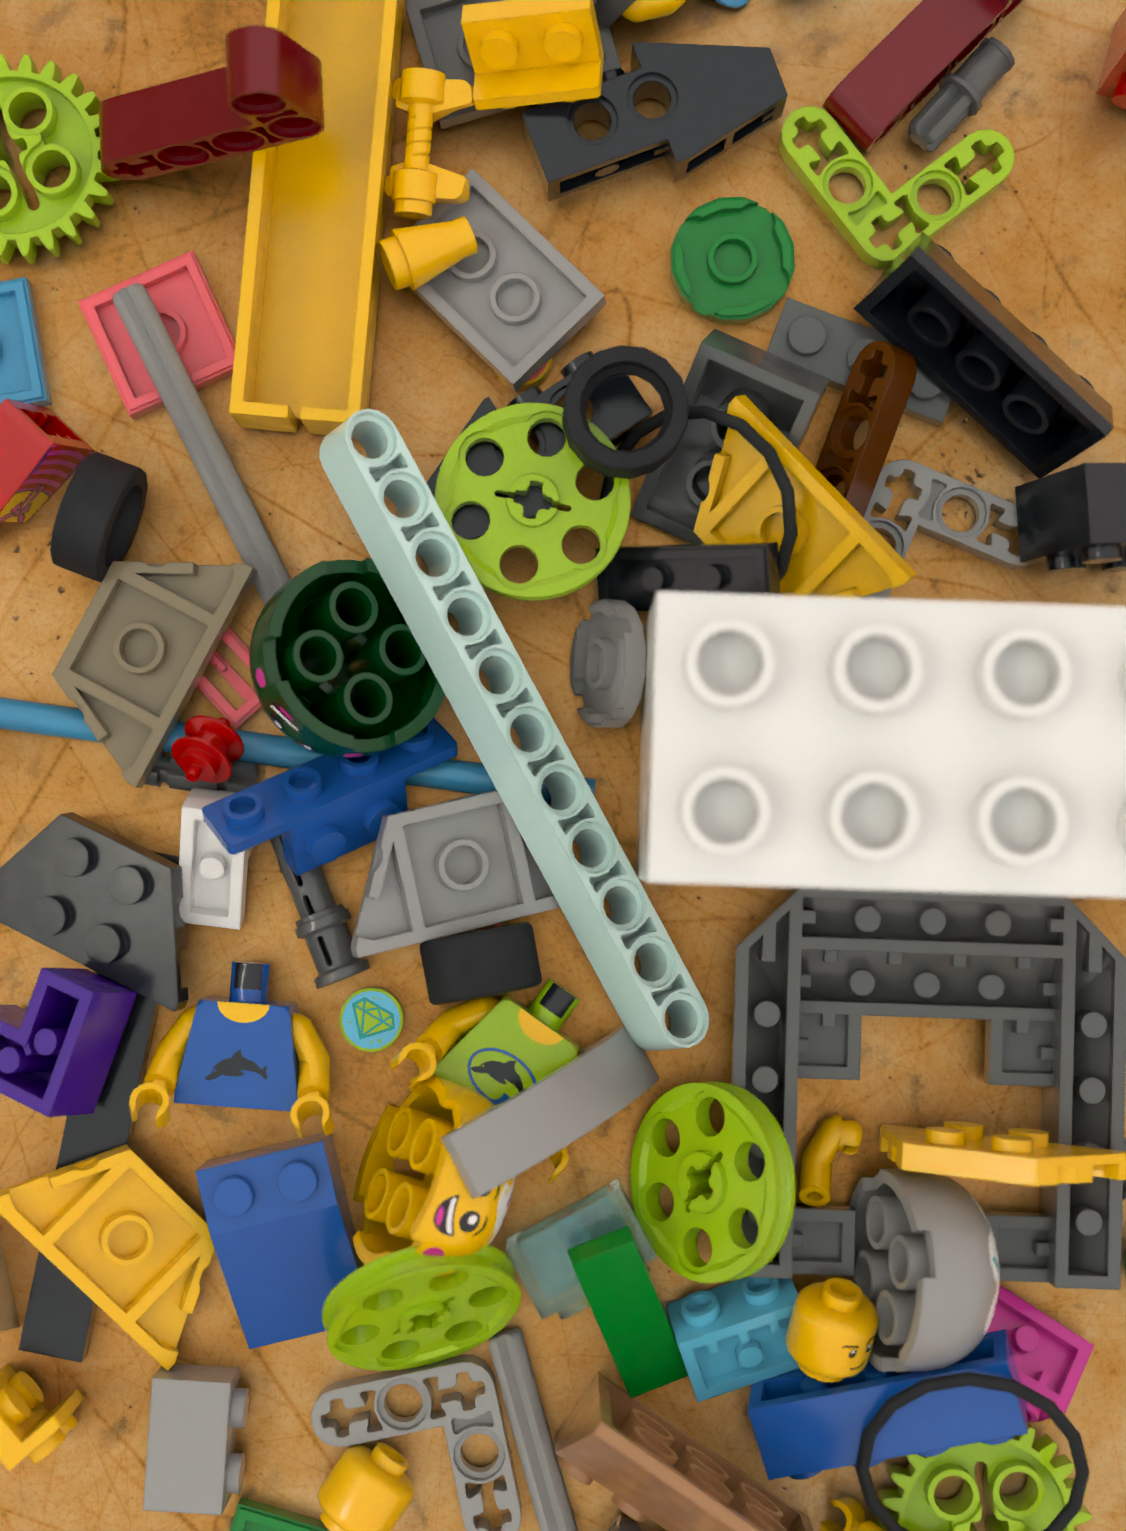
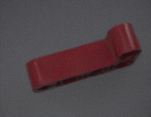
(910, 64)
(254, 103)

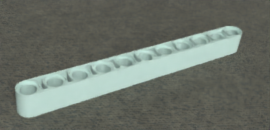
(487, 722)

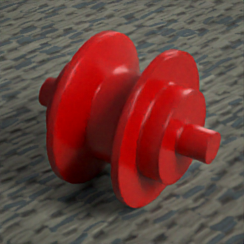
(207, 749)

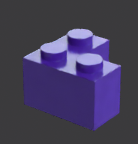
(64, 1041)

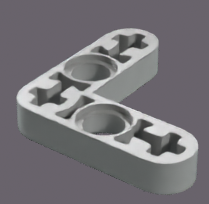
(925, 515)
(459, 1421)

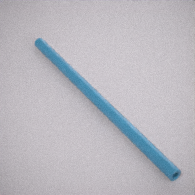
(258, 747)

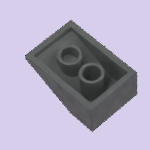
(719, 373)

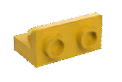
(533, 52)
(26, 1424)

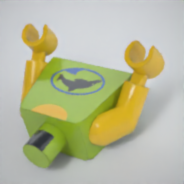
(498, 1046)

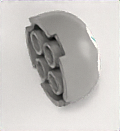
(925, 1267)

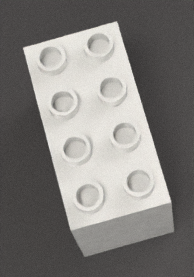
(883, 745)

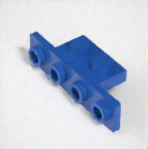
(326, 802)

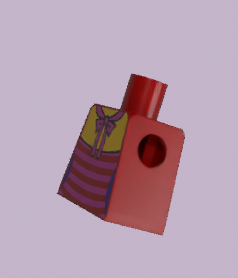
(35, 458)

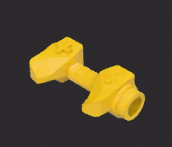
(415, 182)

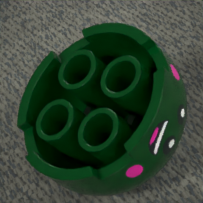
(341, 663)

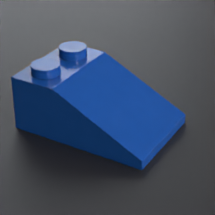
(280, 1233)

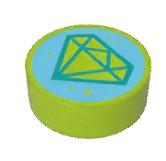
(372, 1019)

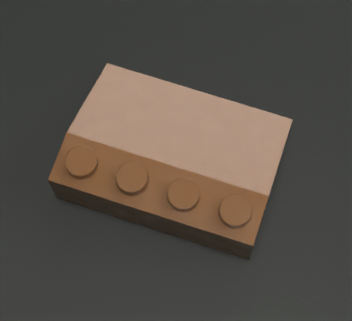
(663, 1469)

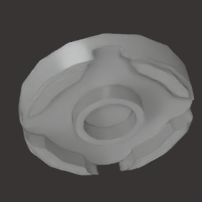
(609, 663)

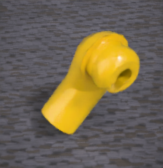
(819, 1155)

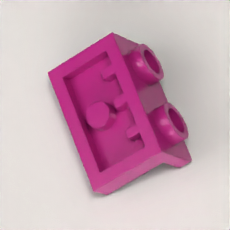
(1044, 1351)

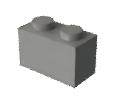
(193, 1439)

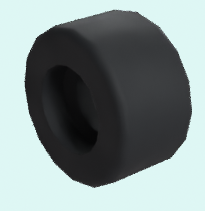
(480, 963)

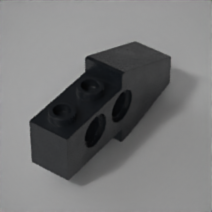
(712, 103)
(614, 409)

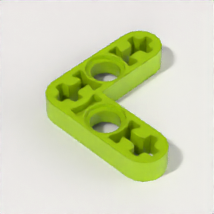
(878, 204)

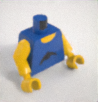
(241, 1056)

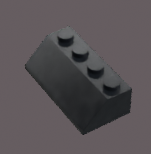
(985, 358)

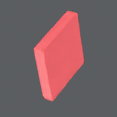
(190, 318)

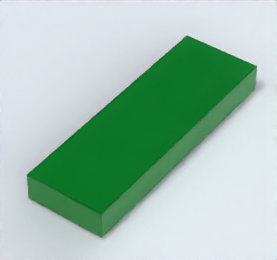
(628, 1311)

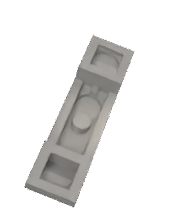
(550, 1113)

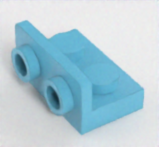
(734, 1333)

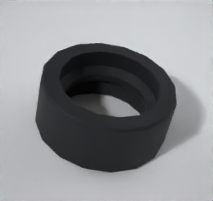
(634, 362)
(98, 516)

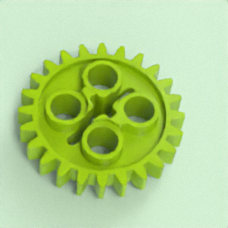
(64, 138)
(1029, 1510)

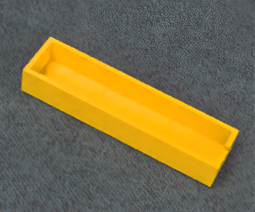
(316, 228)

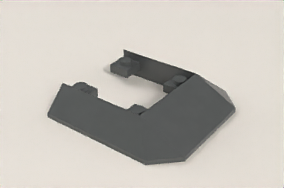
(1051, 1021)

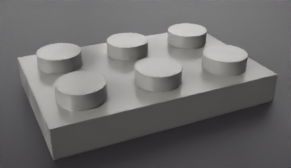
(515, 295)

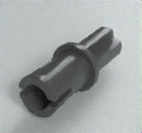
(961, 93)

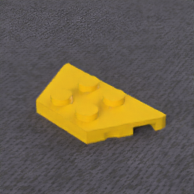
(834, 544)
(1013, 1158)
(119, 1241)

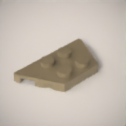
(146, 652)

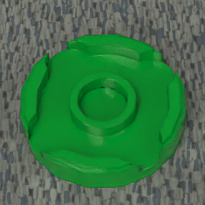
(732, 261)

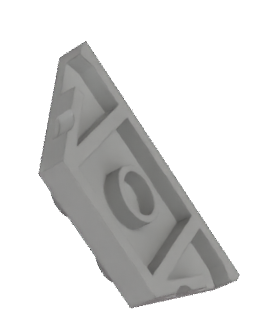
(447, 874)

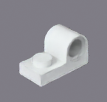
(210, 875)

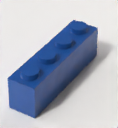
(820, 1425)

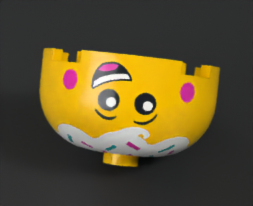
(433, 1211)

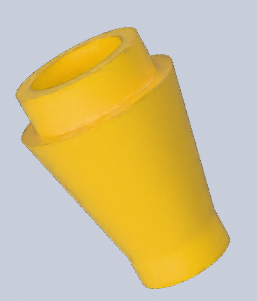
(425, 251)

